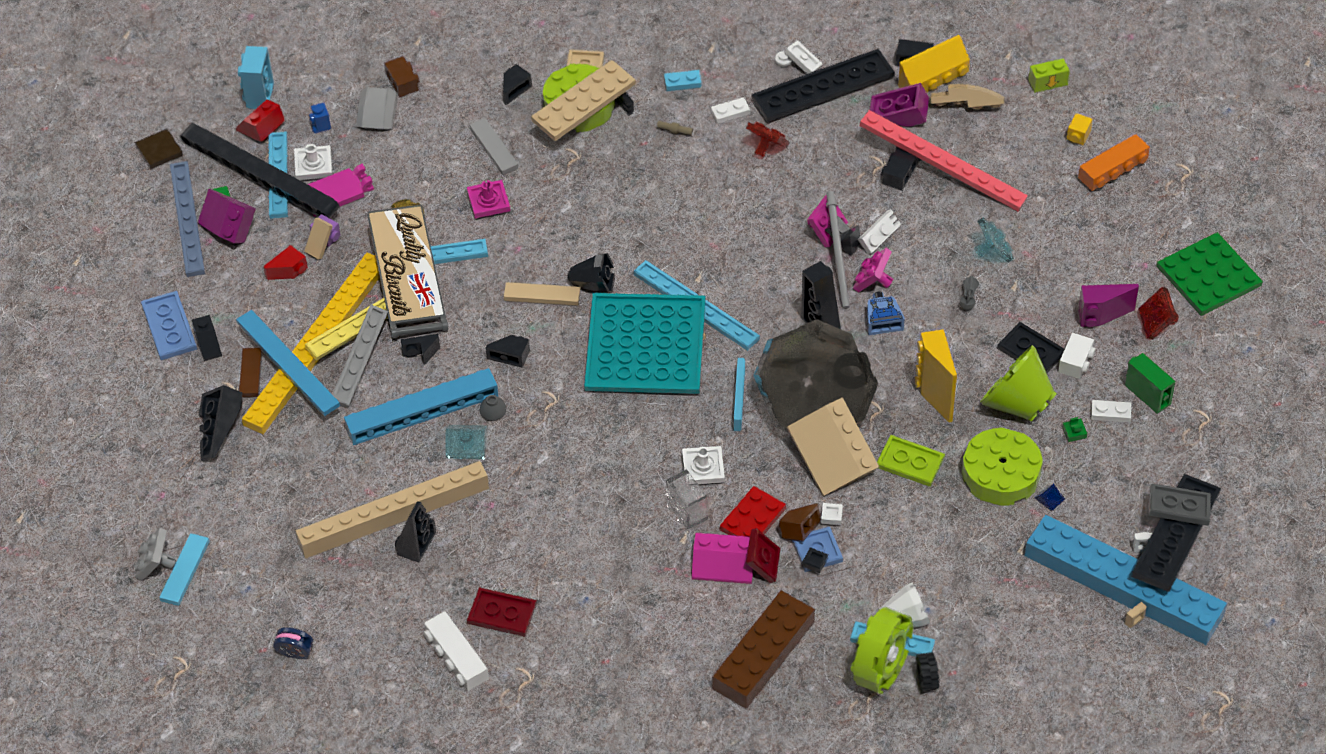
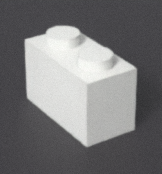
(1076, 356)

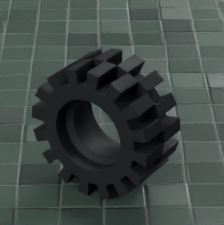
(927, 671)

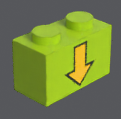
(1049, 75)

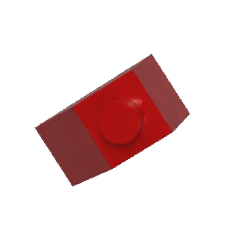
(286, 265)

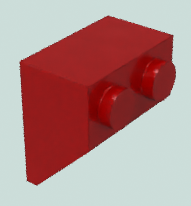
(262, 121)

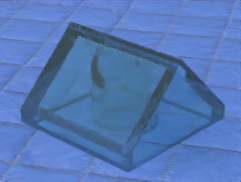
(466, 441)

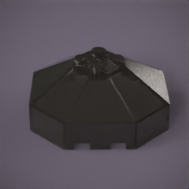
(830, 361)

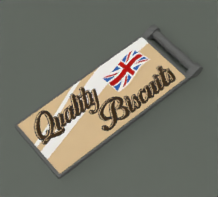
(406, 269)

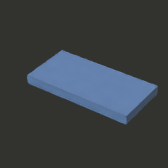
(168, 325)

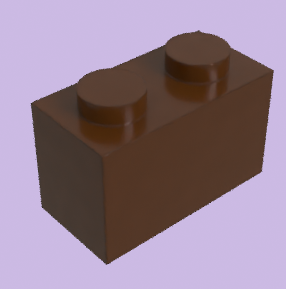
(401, 76)

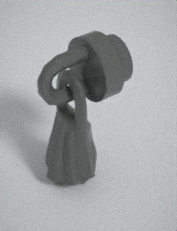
(967, 302)

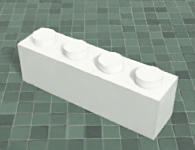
(456, 651)

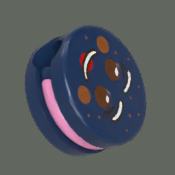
(293, 643)

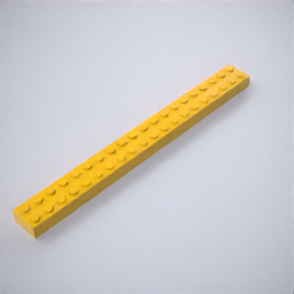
(339, 309)

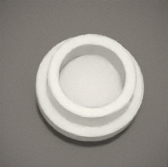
(782, 59)

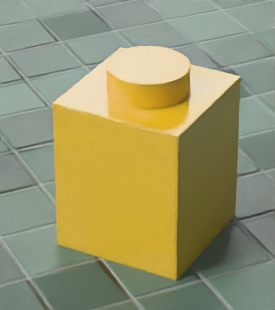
(1079, 129)

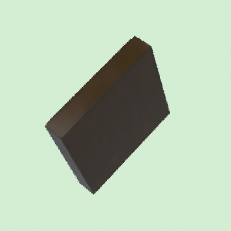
(158, 148)

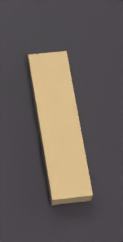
(542, 293)

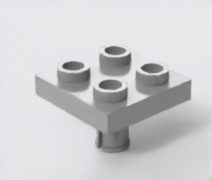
(152, 555)

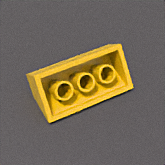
(935, 65)

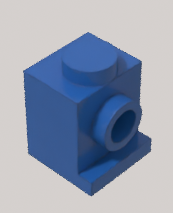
(319, 118)

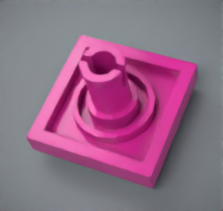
(488, 198)
(821, 219)
(873, 270)

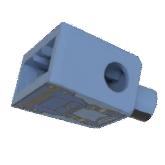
(883, 315)

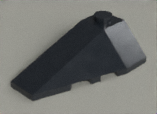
(218, 412)
(416, 534)

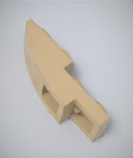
(975, 95)

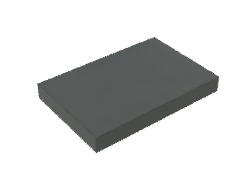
(1179, 504)

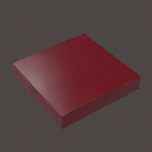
(763, 555)

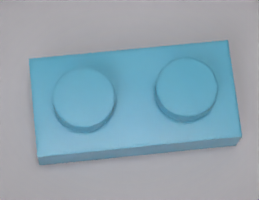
(682, 80)

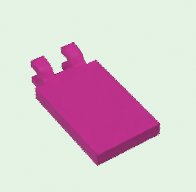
(345, 185)

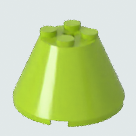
(1022, 388)

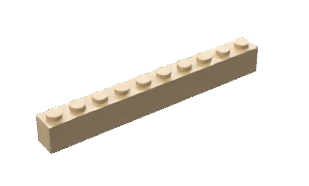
(391, 509)

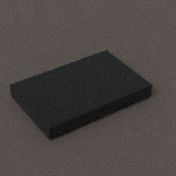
(1023, 337)

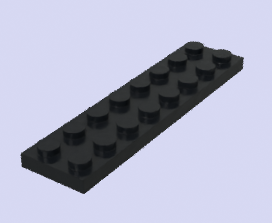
(823, 85)
(1171, 542)

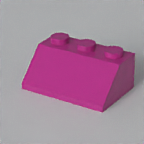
(721, 558)

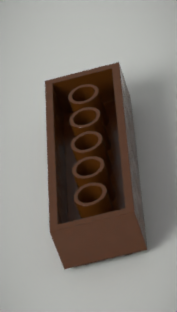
(763, 649)

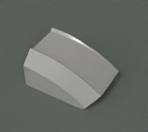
(377, 108)

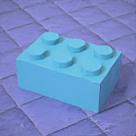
(256, 76)

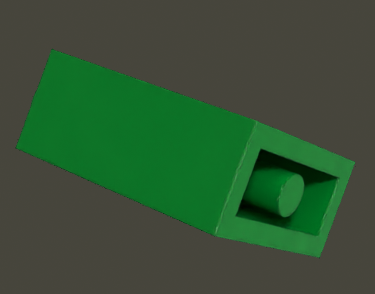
(1149, 383)

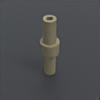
(675, 128)

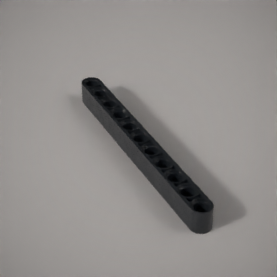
(259, 171)

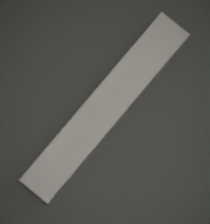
(359, 355)

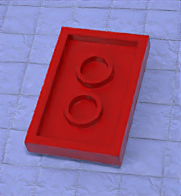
(753, 511)

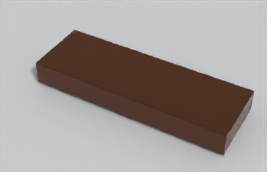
(250, 372)

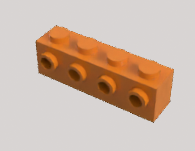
(1113, 162)

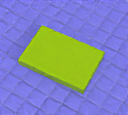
(910, 460)

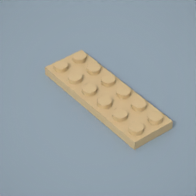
(583, 100)

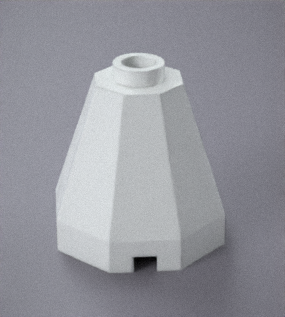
(909, 602)

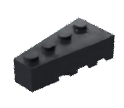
(819, 295)

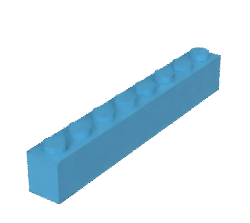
(420, 406)

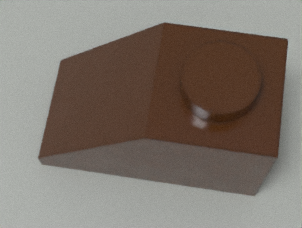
(799, 522)

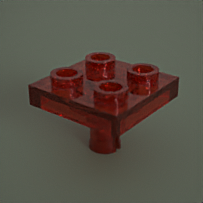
(767, 136)
(1157, 313)

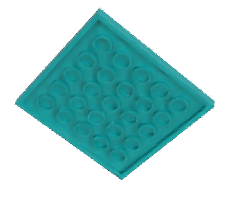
(645, 343)

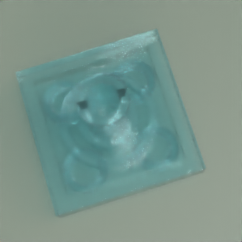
(994, 241)

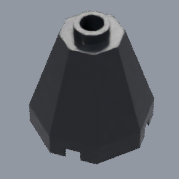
(593, 274)

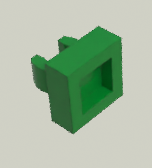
(1074, 429)

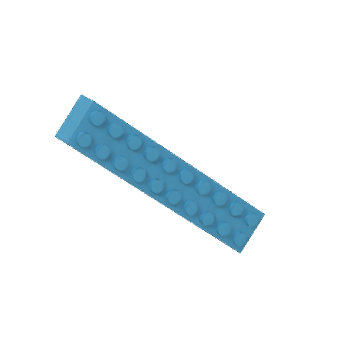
(1110, 573)

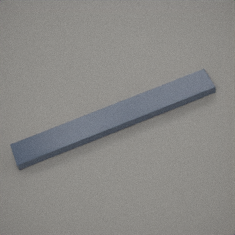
(187, 219)

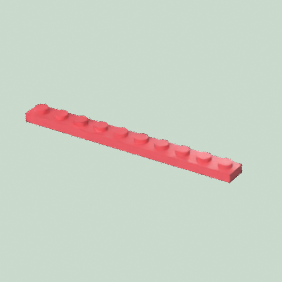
(943, 160)

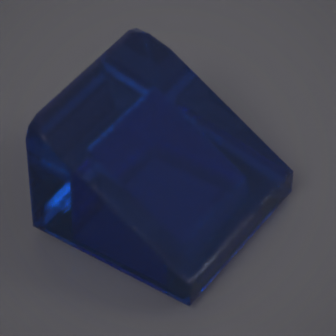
(1050, 497)

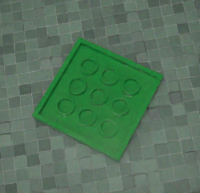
(1209, 274)

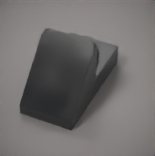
(848, 236)
(424, 345)

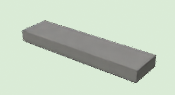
(493, 146)

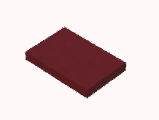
(502, 612)

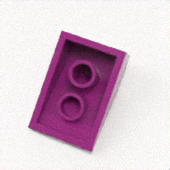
(902, 106)
(226, 216)
(1105, 303)

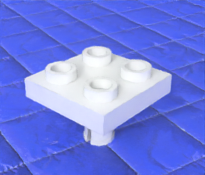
(313, 162)
(704, 464)

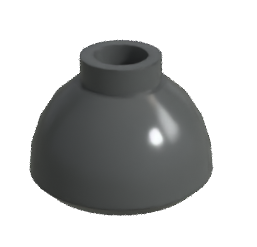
(492, 408)

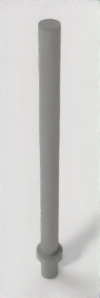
(832, 204)

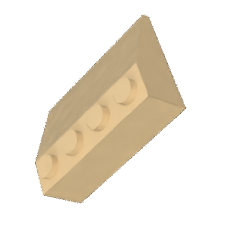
(833, 447)

